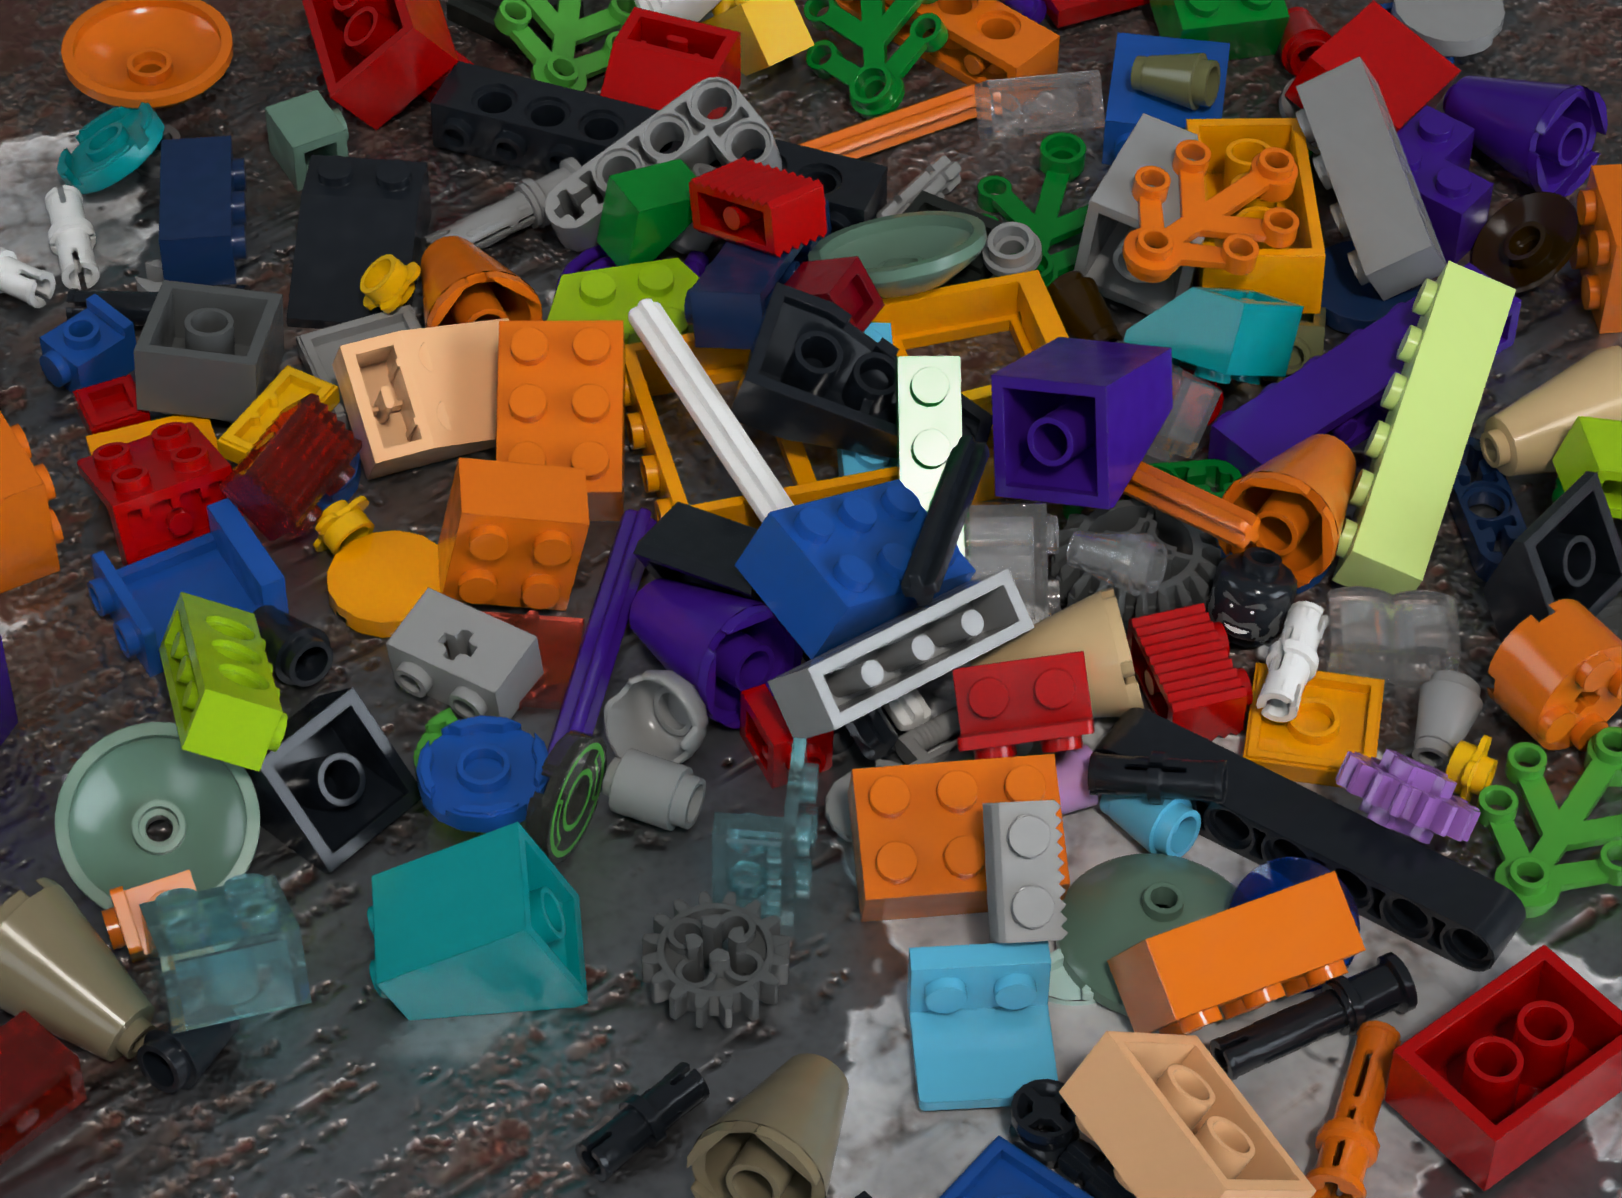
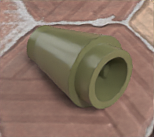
(1178, 78)

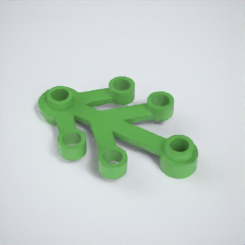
(566, 32)
(1537, 875)

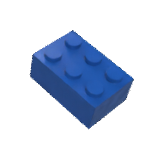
(840, 563)

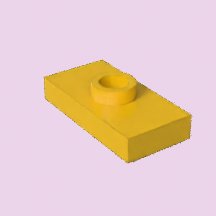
(281, 392)

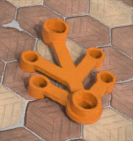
(1158, 251)

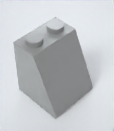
(1115, 214)

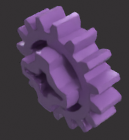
(1407, 796)

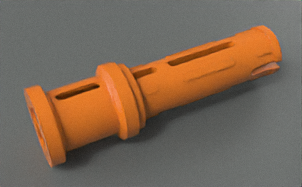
(1348, 1140)

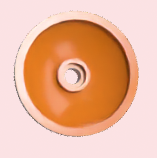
(147, 51)

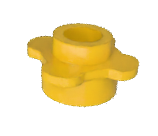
(388, 283)
(342, 524)
(1471, 767)

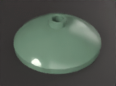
(909, 249)
(145, 778)
(1127, 903)

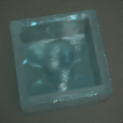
(225, 952)

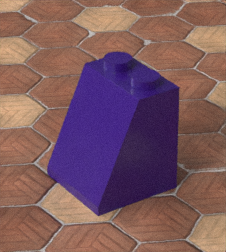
(1078, 419)

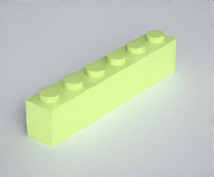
(1424, 431)

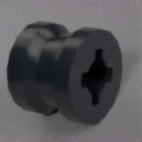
(1042, 1107)

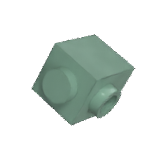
(303, 129)

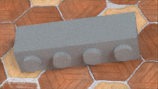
(1370, 179)
(900, 655)

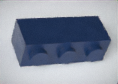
(202, 210)

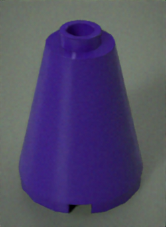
(1532, 127)
(713, 641)

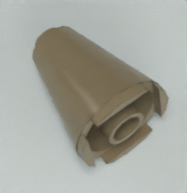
(68, 975)
(776, 1137)

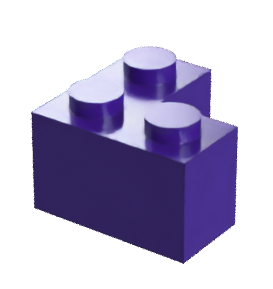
(1453, 196)

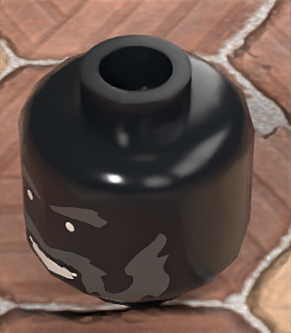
(1252, 596)

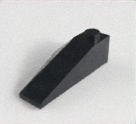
(826, 380)

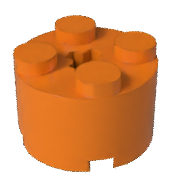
(1559, 676)

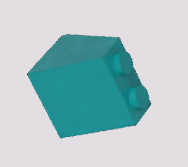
(478, 931)

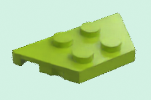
(616, 290)

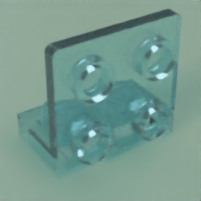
(764, 854)

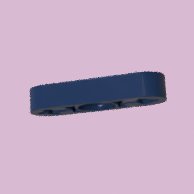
(1479, 532)

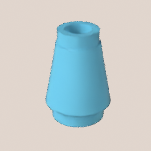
(1158, 828)

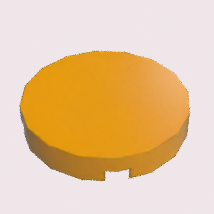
(381, 579)

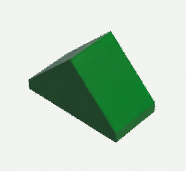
(645, 211)

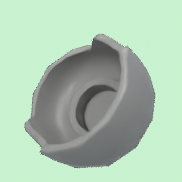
(656, 716)

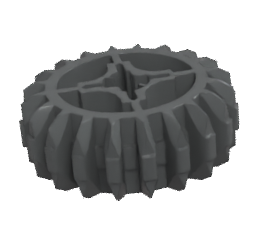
(1189, 568)

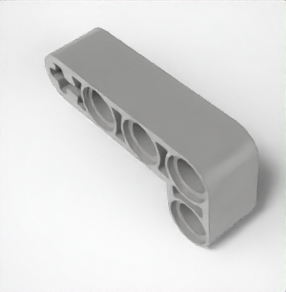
(680, 121)

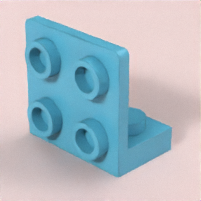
(979, 1022)

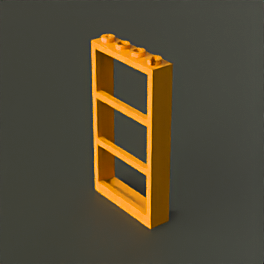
(918, 320)

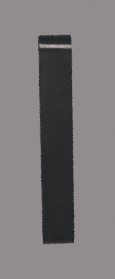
(1386, 873)

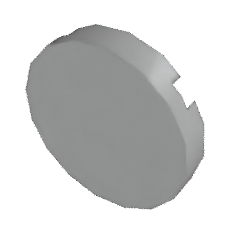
(1453, 26)

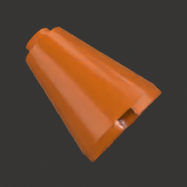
(471, 286)
(1299, 503)

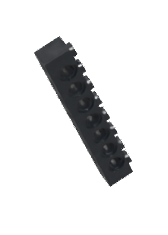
(544, 123)

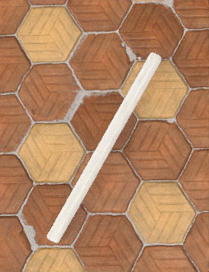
(733, 446)

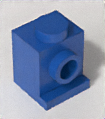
(89, 347)

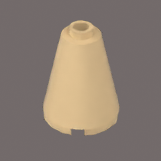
(1532, 428)
(1090, 627)

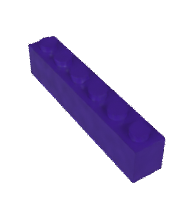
(1328, 395)

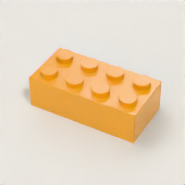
(1287, 272)

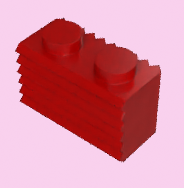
(758, 206)
(1188, 671)

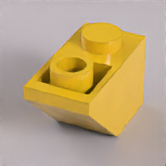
(768, 30)

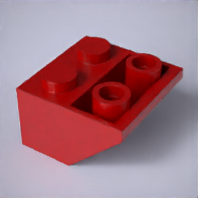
(666, 55)

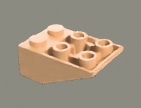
(421, 394)

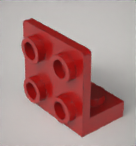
(157, 487)
(1023, 704)

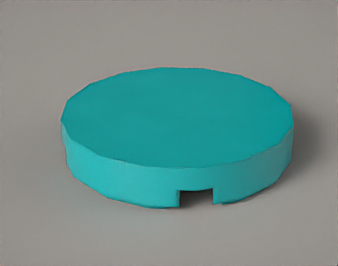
(111, 148)

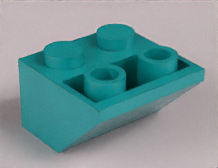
(1224, 333)

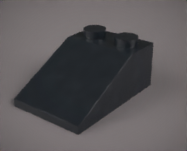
(348, 220)

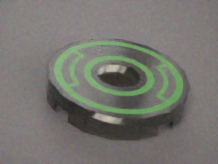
(571, 796)

